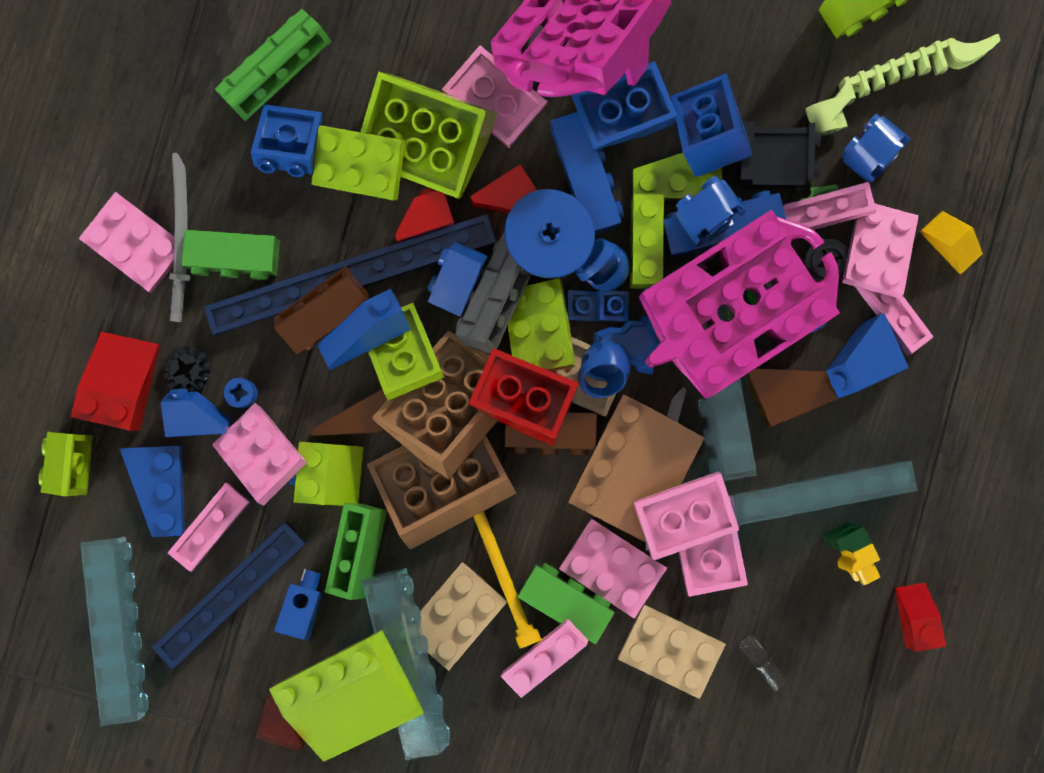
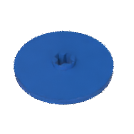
(537, 252)

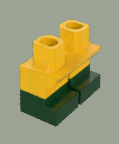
(856, 551)

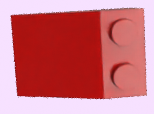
(116, 382)
(524, 396)

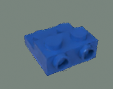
(286, 140)

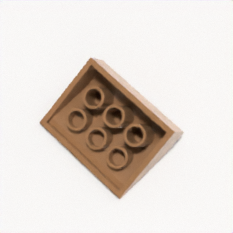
(437, 417)
(634, 459)
(428, 503)

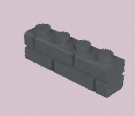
(493, 301)

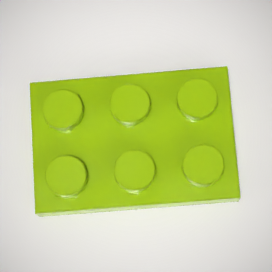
(358, 162)
(541, 327)
(406, 360)

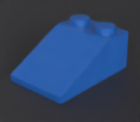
(626, 110)
(710, 126)

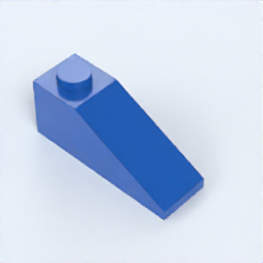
(364, 329)

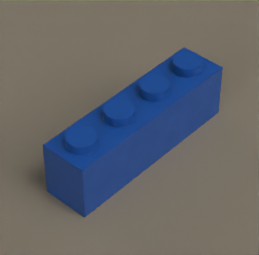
(586, 172)
(679, 243)

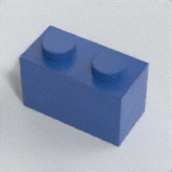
(456, 278)

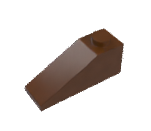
(354, 419)

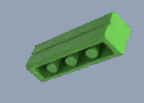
(273, 64)

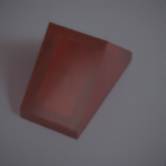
(276, 729)

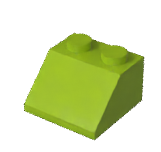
(65, 464)
(329, 475)

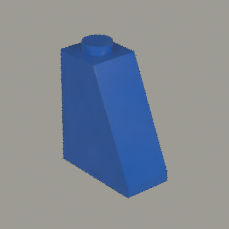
(866, 358)

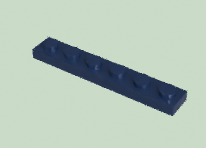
(229, 595)

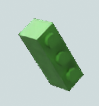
(230, 254)
(355, 550)
(566, 600)

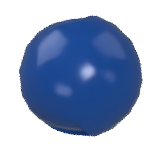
(605, 267)
(604, 362)

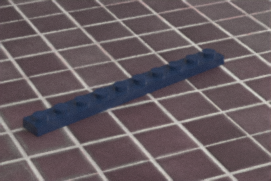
(367, 268)

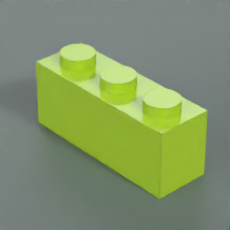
(646, 240)

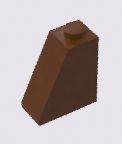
(788, 393)

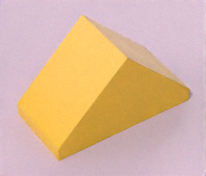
(953, 240)

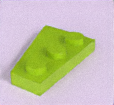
(670, 178)

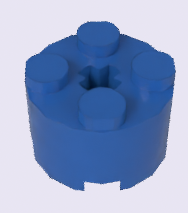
(875, 149)
(709, 211)

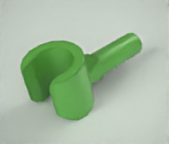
(815, 191)

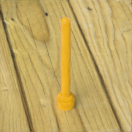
(526, 633)

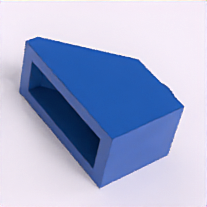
(191, 414)

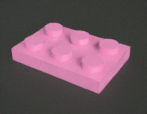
(488, 87)
(131, 242)
(881, 251)
(259, 454)
(686, 515)
(713, 565)
(612, 568)

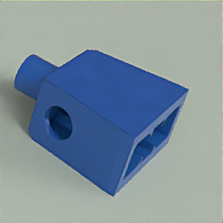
(301, 621)

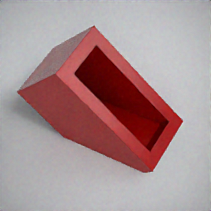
(504, 191)
(425, 215)
(919, 618)

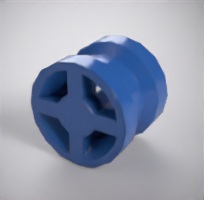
(247, 393)

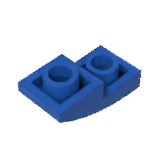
(597, 306)

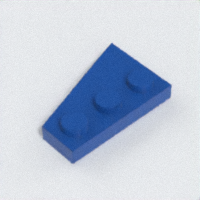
(158, 486)

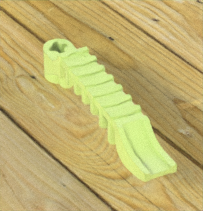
(950, 53)

